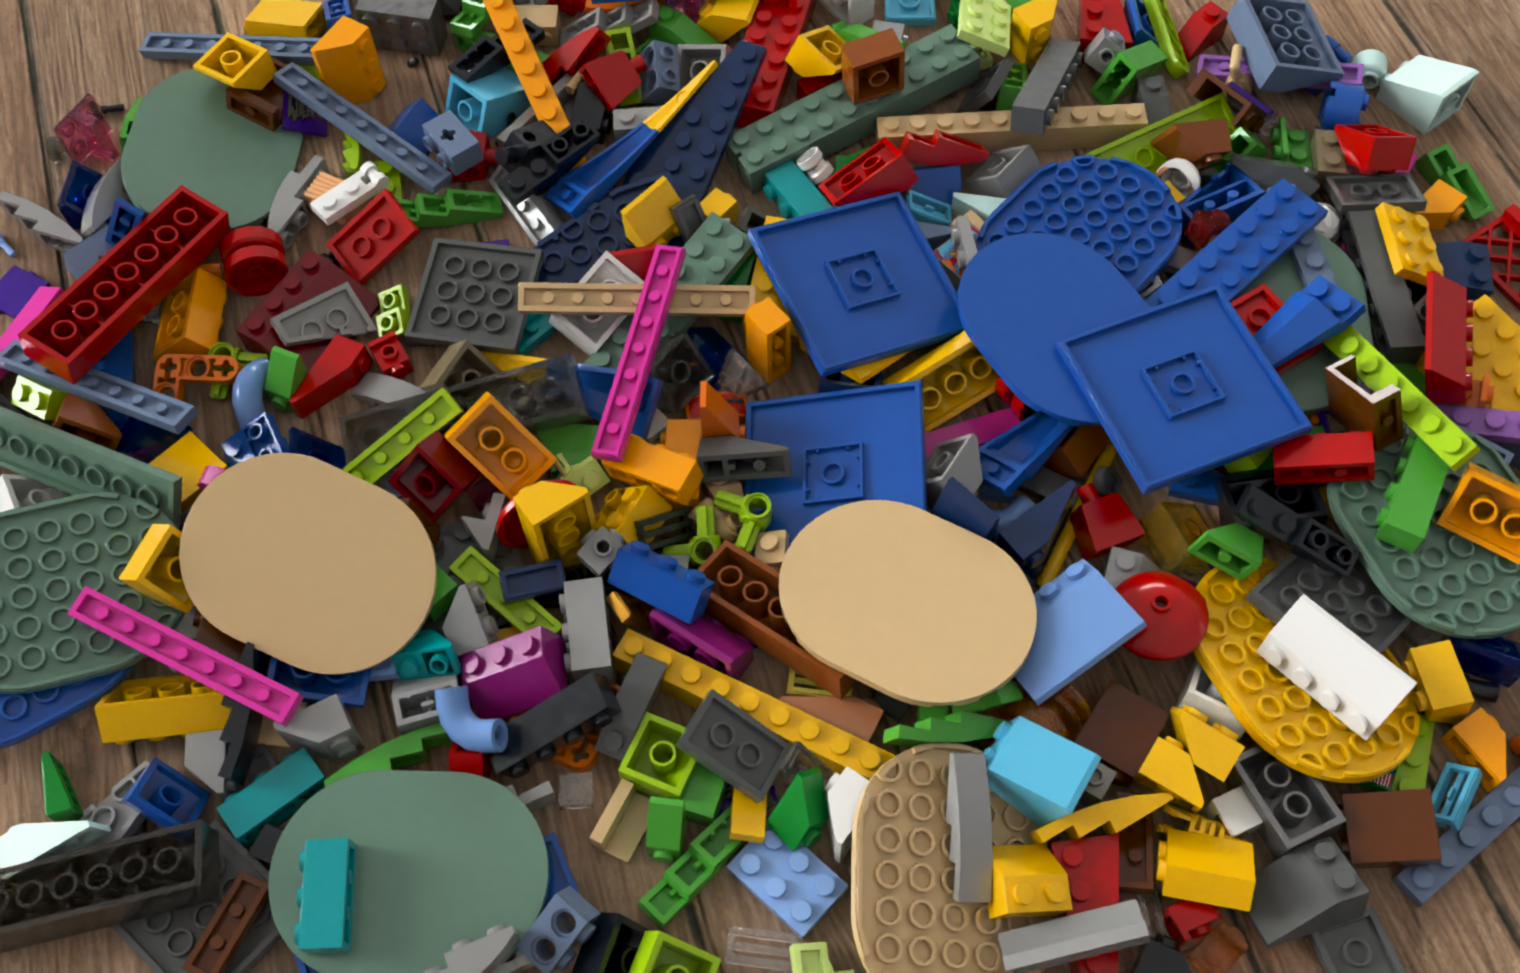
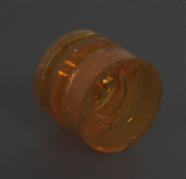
(1060, 713)

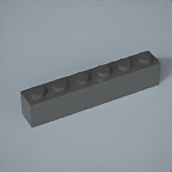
(1046, 87)
(1389, 300)

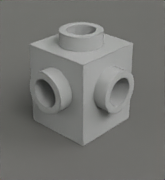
(589, 553)

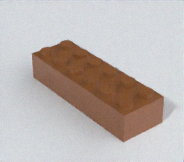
(749, 604)

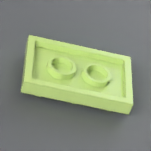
(985, 24)

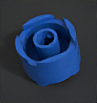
(1342, 104)

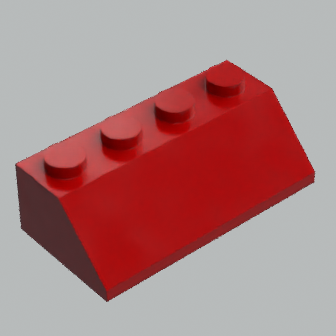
(1446, 341)

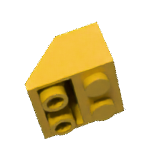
(630, 505)
(1210, 747)

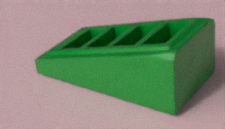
(59, 795)

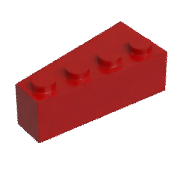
(1097, 14)

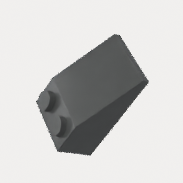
(1306, 893)

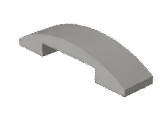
(383, 389)

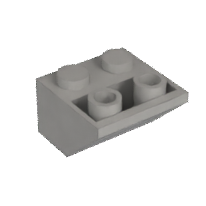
(415, 700)

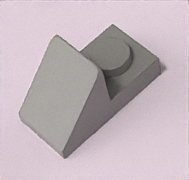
(483, 530)

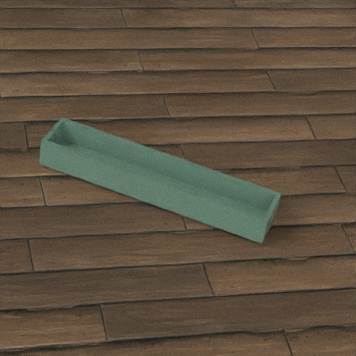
(831, 121)

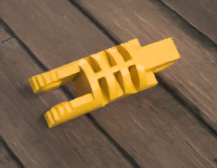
(1196, 824)

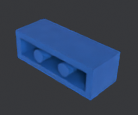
(661, 581)

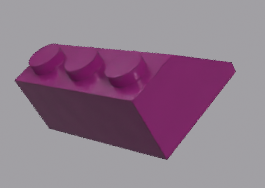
(704, 642)
(514, 673)

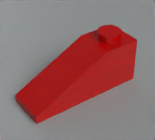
(333, 373)

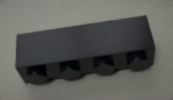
(556, 723)

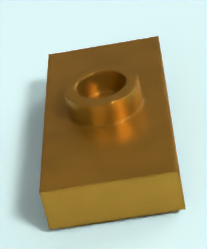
(630, 609)

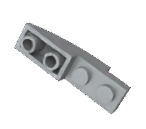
(102, 199)
(289, 206)
(482, 954)

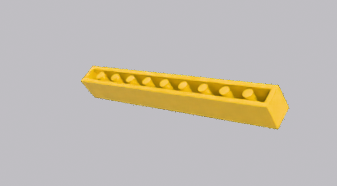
(691, 680)

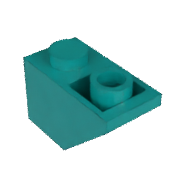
(427, 656)

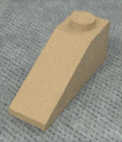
(545, 17)

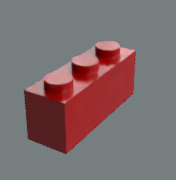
(1325, 458)

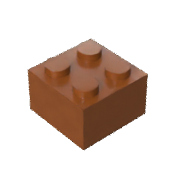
(873, 66)

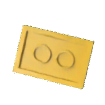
(1408, 243)

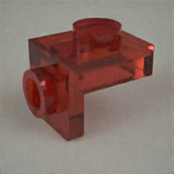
(1206, 224)

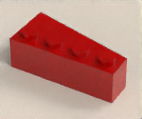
(1093, 884)

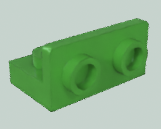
(1290, 144)

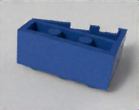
(1227, 191)

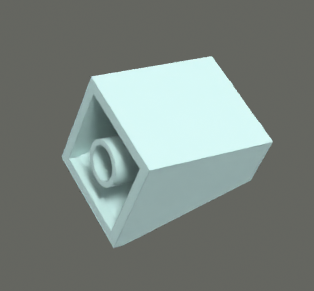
(1426, 91)

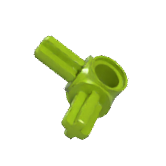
(220, 392)
(743, 506)
(705, 534)

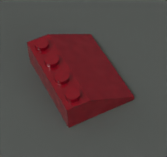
(304, 281)

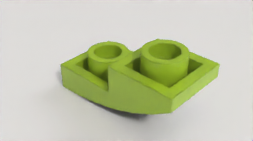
(353, 156)
(394, 311)

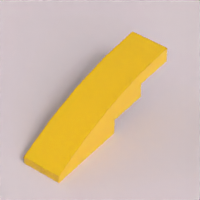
(1111, 815)

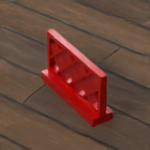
(1511, 225)

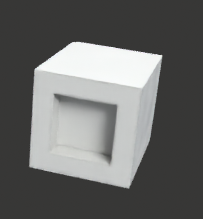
(1235, 812)

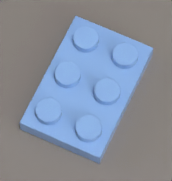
(788, 882)

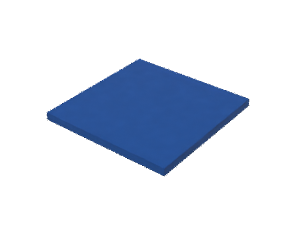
(859, 282)
(1182, 388)
(841, 450)

